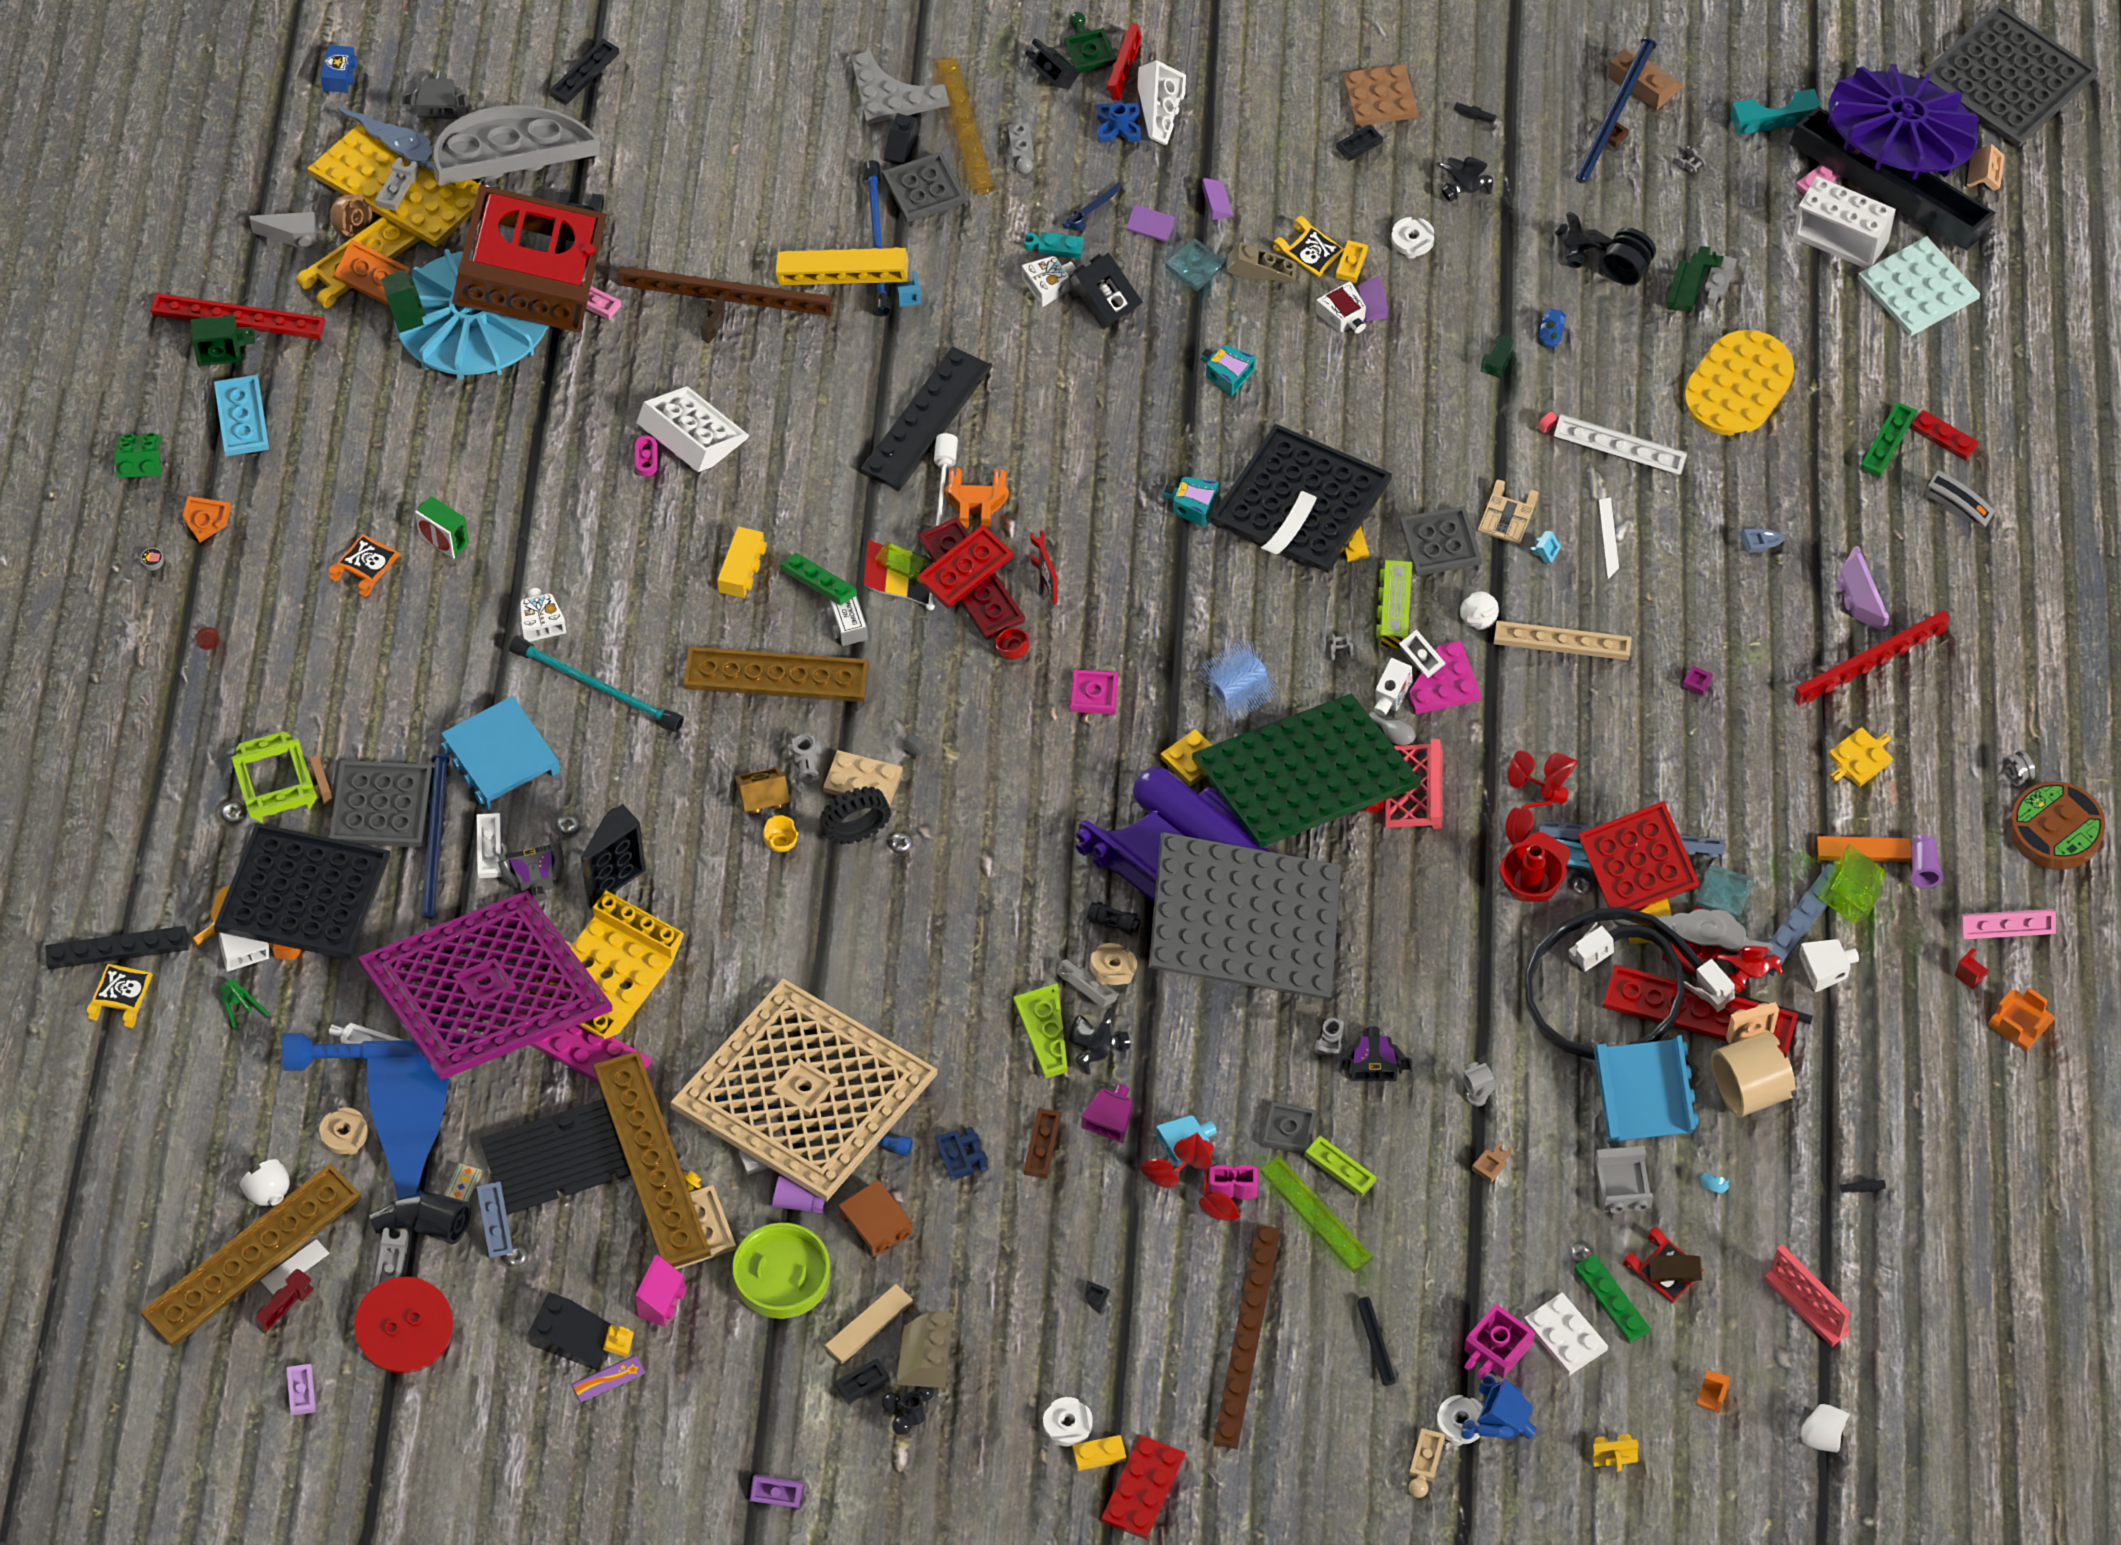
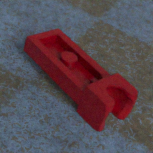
(296, 1288)

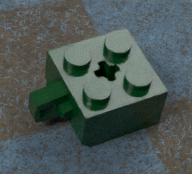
(403, 300)
(219, 340)

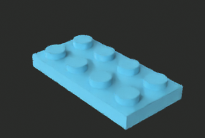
(241, 415)

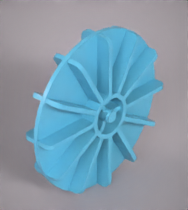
(462, 337)

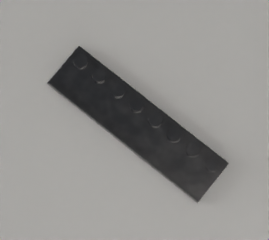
(925, 418)

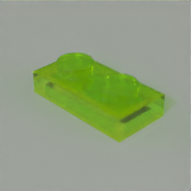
(900, 560)

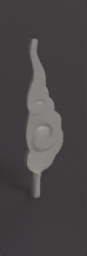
(1708, 929)

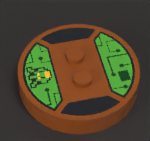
(2057, 825)

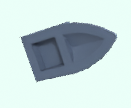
(1760, 539)

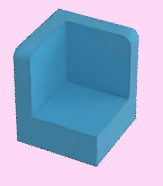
(909, 292)

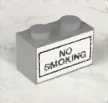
(848, 622)

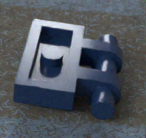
(953, 1153)

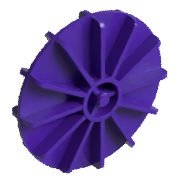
(1903, 121)

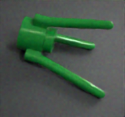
(235, 994)

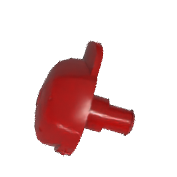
(1535, 867)

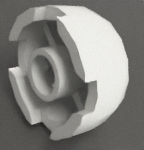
(267, 1184)

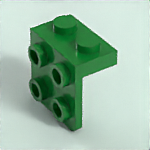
(138, 455)

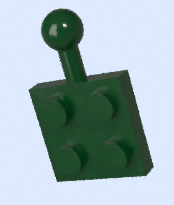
(1088, 49)

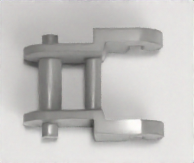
(1687, 164)
(1349, 646)

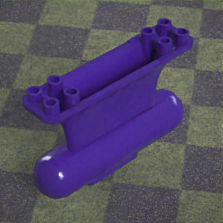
(1170, 809)

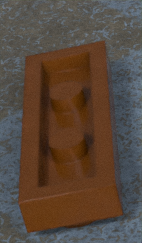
(1042, 1143)

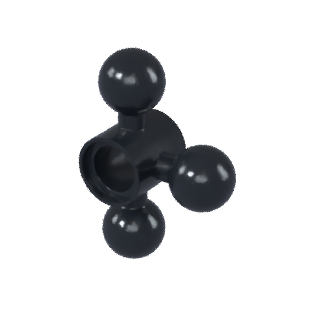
(911, 1406)

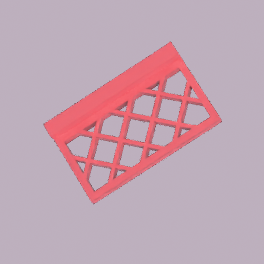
(1434, 788)
(1808, 1296)

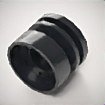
(1627, 256)

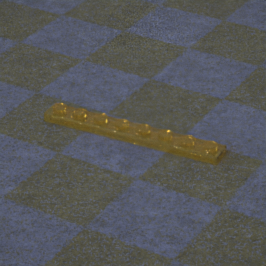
(965, 126)

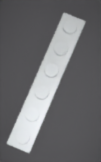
(1620, 444)

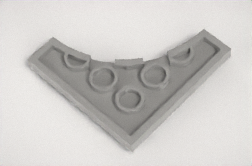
(886, 96)

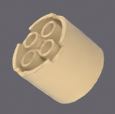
(1752, 1074)

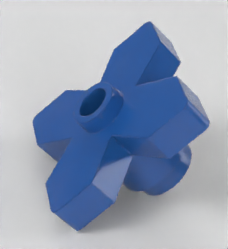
(1119, 120)

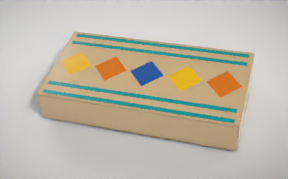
(464, 1182)

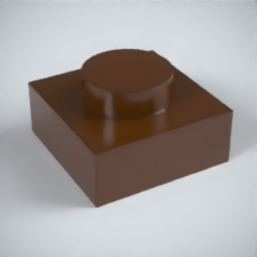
(1617, 135)

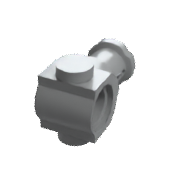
(805, 758)
(1479, 1083)

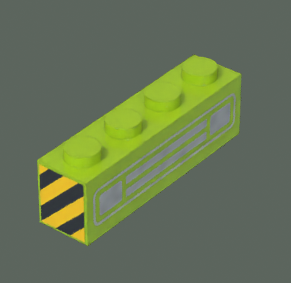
(1395, 603)

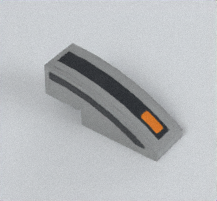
(1959, 499)

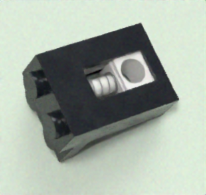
(1099, 297)

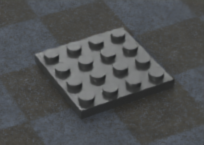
(381, 803)

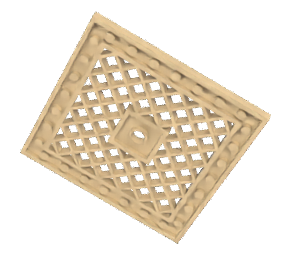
(817, 1176)

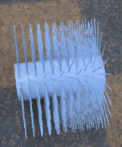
(1238, 679)

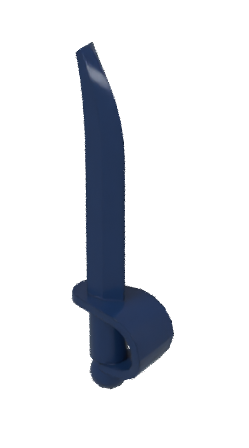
(1077, 221)

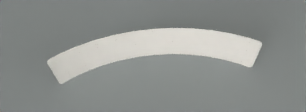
(1291, 524)

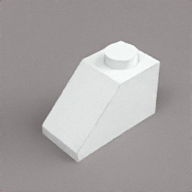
(1421, 654)

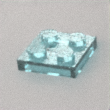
(1195, 264)
(1724, 891)

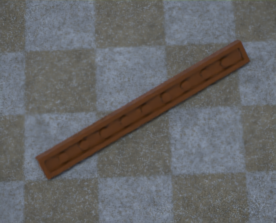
(732, 291)
(1246, 1337)

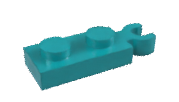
(1055, 244)

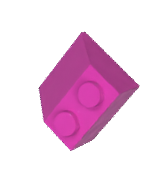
(660, 1292)

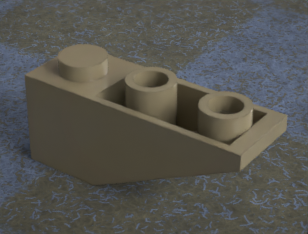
(1259, 264)

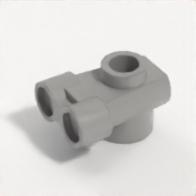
(1331, 1043)

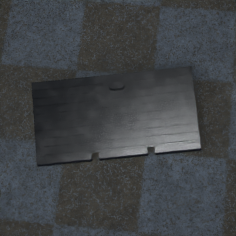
(553, 1154)

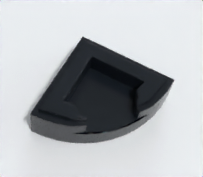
(1096, 1295)

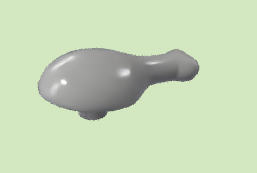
(1396, 731)

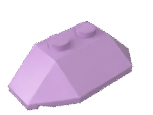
(1861, 593)

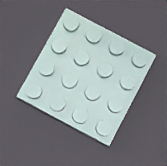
(1918, 286)

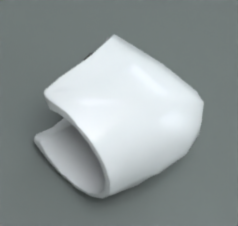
(1824, 1428)

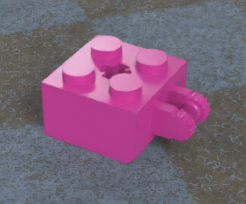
(1497, 1343)

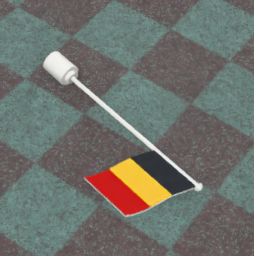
(890, 582)

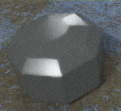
(913, 744)

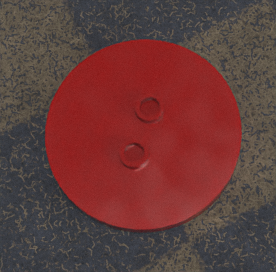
(403, 1325)

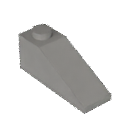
(289, 228)

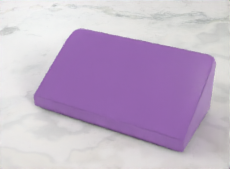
(1216, 199)
(1150, 223)
(1374, 299)
(776, 1491)

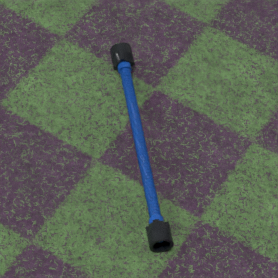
(872, 175)

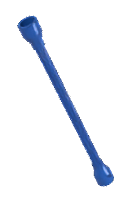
(898, 1144)

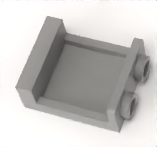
(1623, 1179)

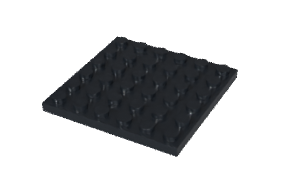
(1278, 474)
(302, 891)

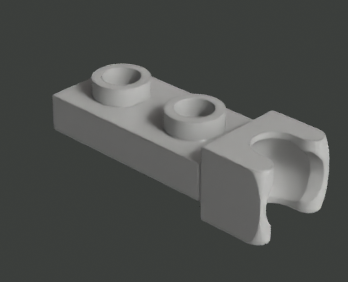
(397, 185)
(391, 1256)

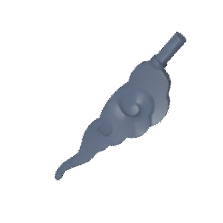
(398, 139)

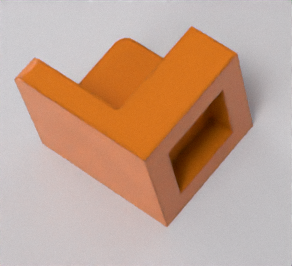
(1713, 1391)

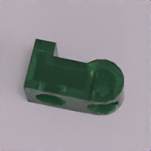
(1498, 360)

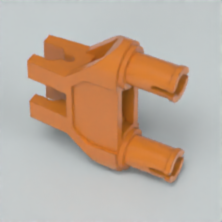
(976, 499)

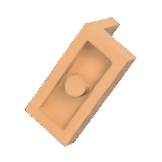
(1986, 167)

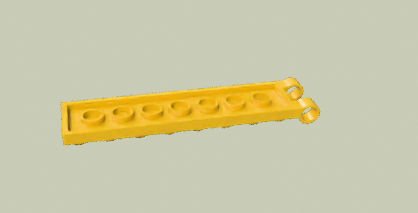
(380, 236)

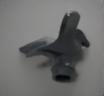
(1465, 177)
(1577, 241)
(1096, 1039)

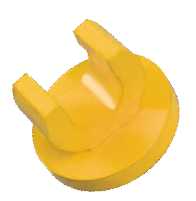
(692, 1180)

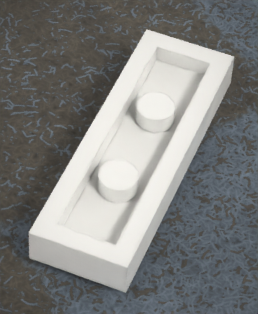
(488, 836)

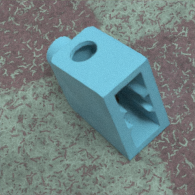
(1173, 1131)

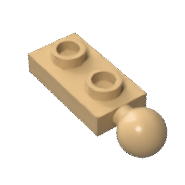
(1425, 1461)

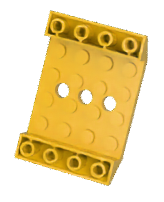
(632, 948)

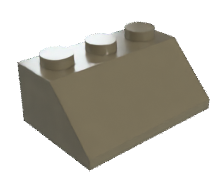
(926, 1350)

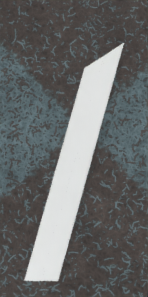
(1609, 536)

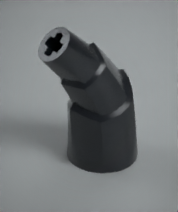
(427, 1214)

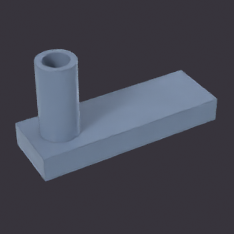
(494, 1219)

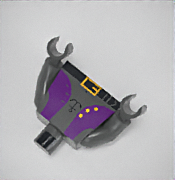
(532, 868)

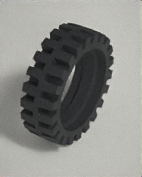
(850, 803)

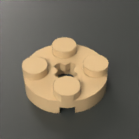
(1111, 974)
(346, 1143)

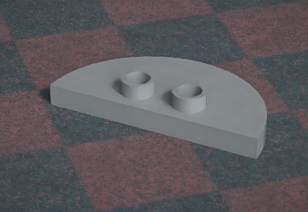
(508, 141)

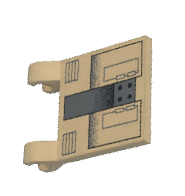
(1507, 517)

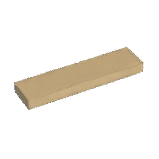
(868, 1324)

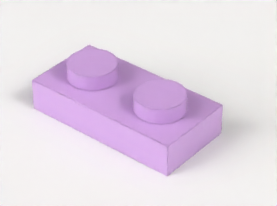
(301, 1389)

